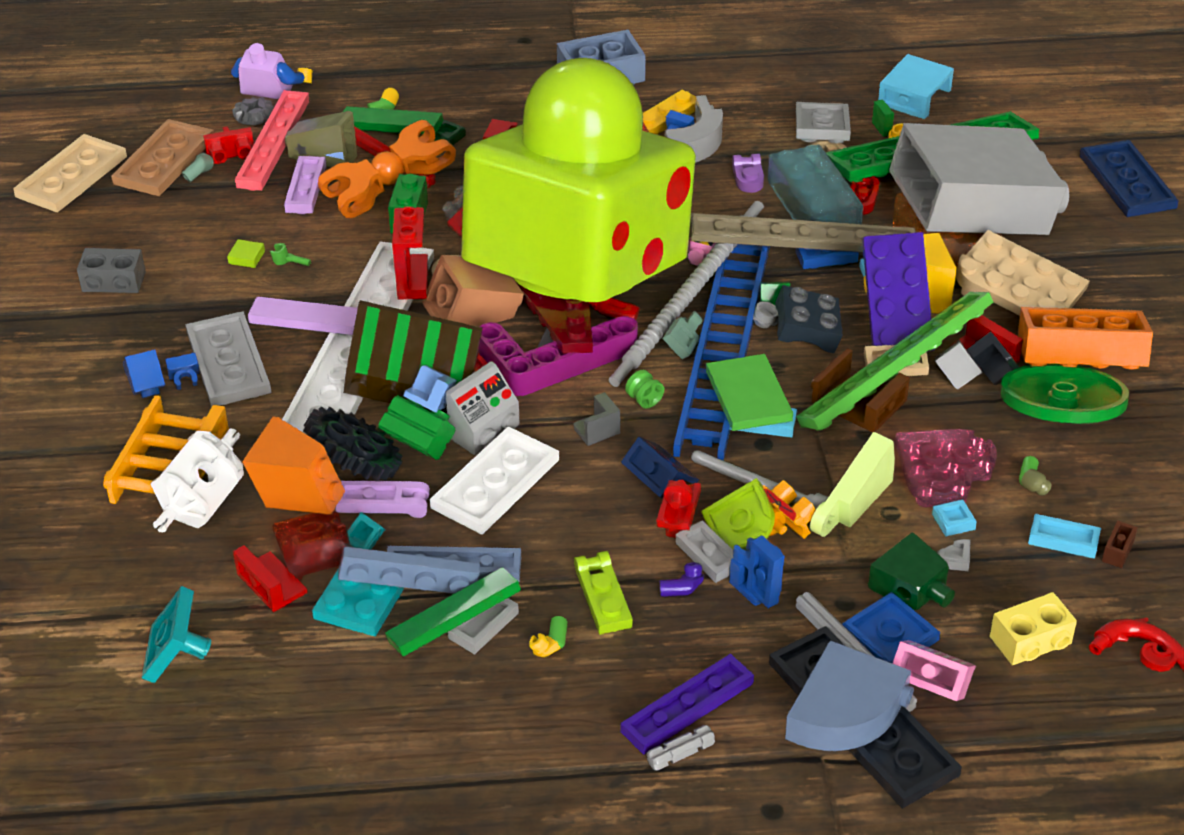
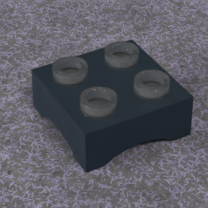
(809, 318)

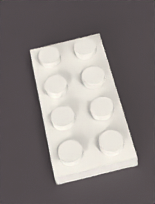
(494, 480)

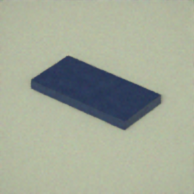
(1128, 178)

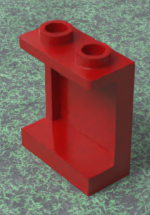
(410, 269)

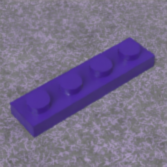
(686, 703)

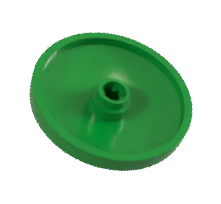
(1064, 393)

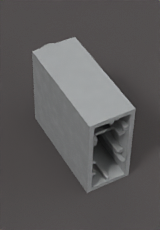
(977, 179)

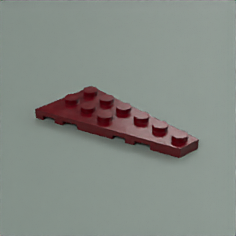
(565, 319)

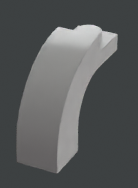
(705, 134)

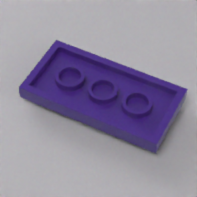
(896, 286)

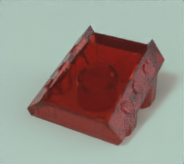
(311, 542)

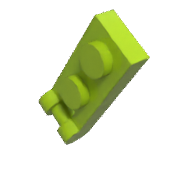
(603, 593)

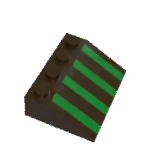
(395, 343)

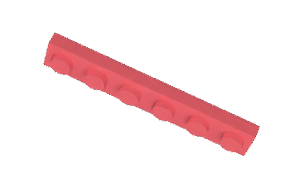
(271, 141)

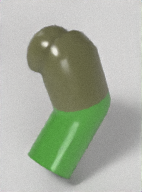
(1033, 479)

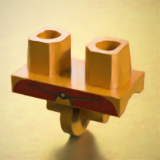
(794, 517)

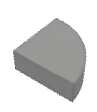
(957, 555)

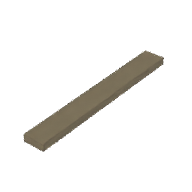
(785, 232)

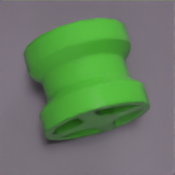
(644, 389)

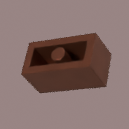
(1119, 544)

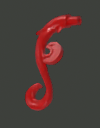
(1139, 628)

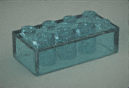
(813, 186)

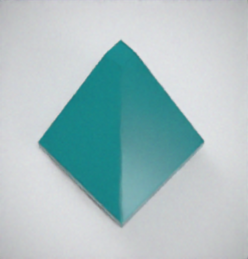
(364, 532)

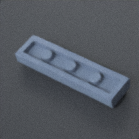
(488, 558)
(406, 570)

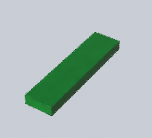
(391, 120)
(452, 611)

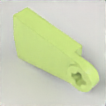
(859, 486)

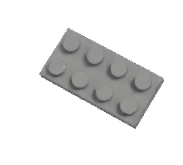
(228, 359)

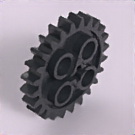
(354, 443)

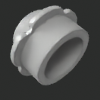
(765, 315)

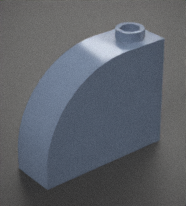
(847, 700)

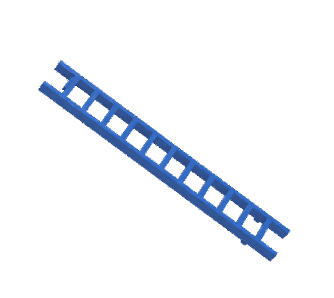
(704, 437)

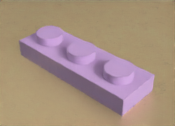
(304, 185)

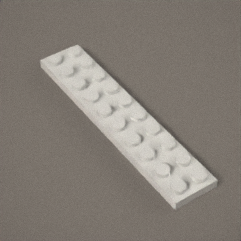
(326, 377)

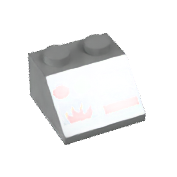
(481, 408)

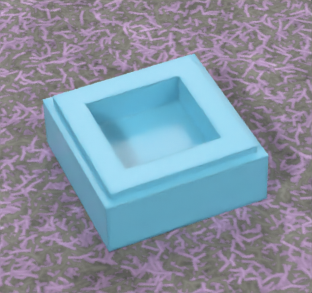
(954, 517)

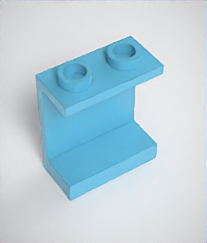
(913, 83)

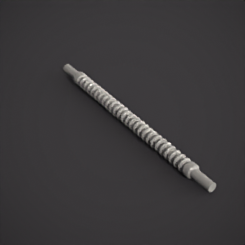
(676, 305)

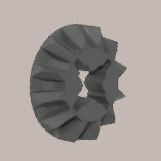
(253, 111)

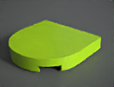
(741, 515)

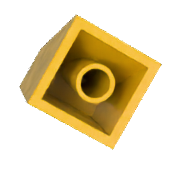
(940, 273)

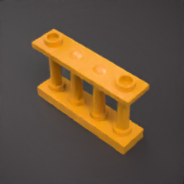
(146, 435)

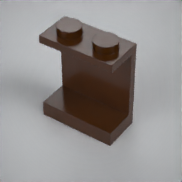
(869, 411)

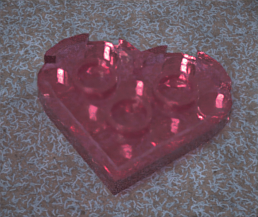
(944, 463)

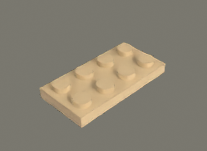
(70, 173)

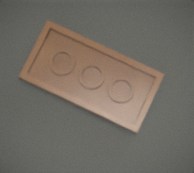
(162, 157)

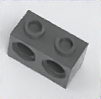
(111, 270)

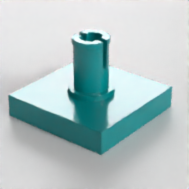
(170, 636)

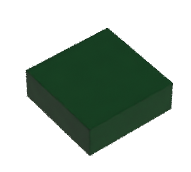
(450, 132)

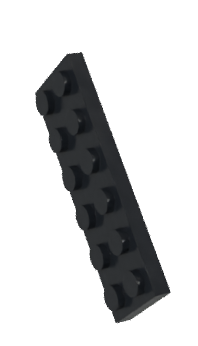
(904, 758)

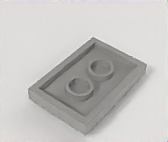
(822, 122)

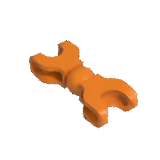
(365, 180)

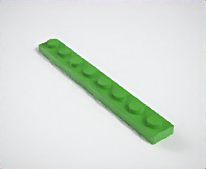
(895, 359)

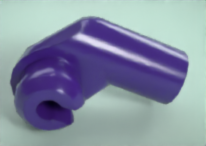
(686, 584)

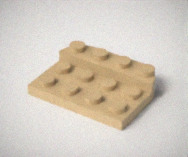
(1017, 276)

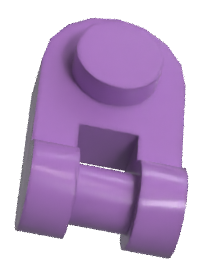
(748, 172)

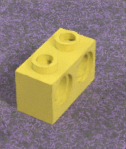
(1033, 628)

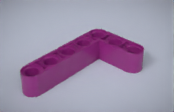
(546, 364)

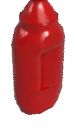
(616, 308)

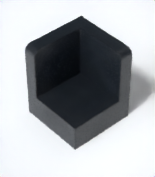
(992, 358)

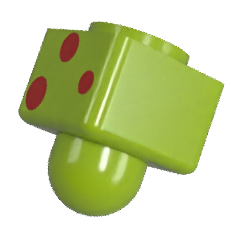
(578, 191)

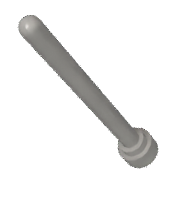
(746, 476)

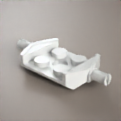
(181, 489)

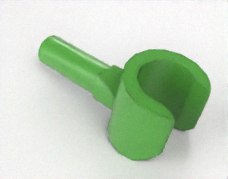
(281, 256)

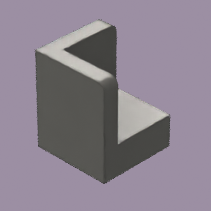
(602, 424)

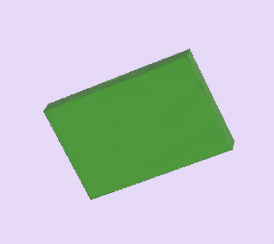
(749, 392)

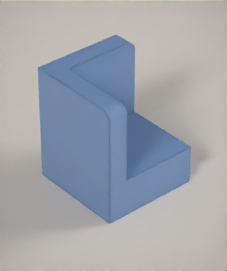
(430, 388)

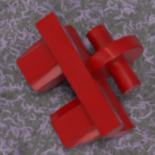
(229, 144)
(678, 507)

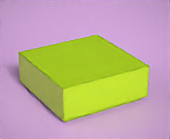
(246, 253)

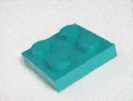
(356, 605)

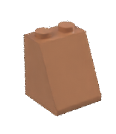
(471, 293)

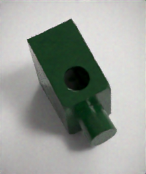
(912, 574)

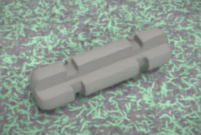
(680, 747)

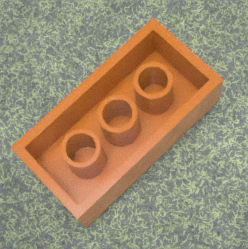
(1085, 337)

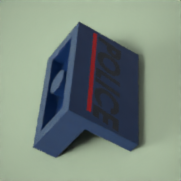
(655, 466)

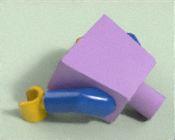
(266, 73)

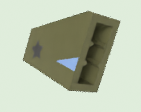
(325, 137)

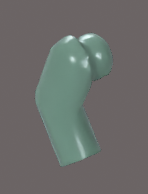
(201, 164)

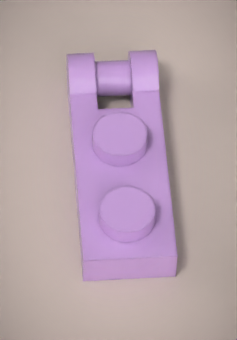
(384, 497)

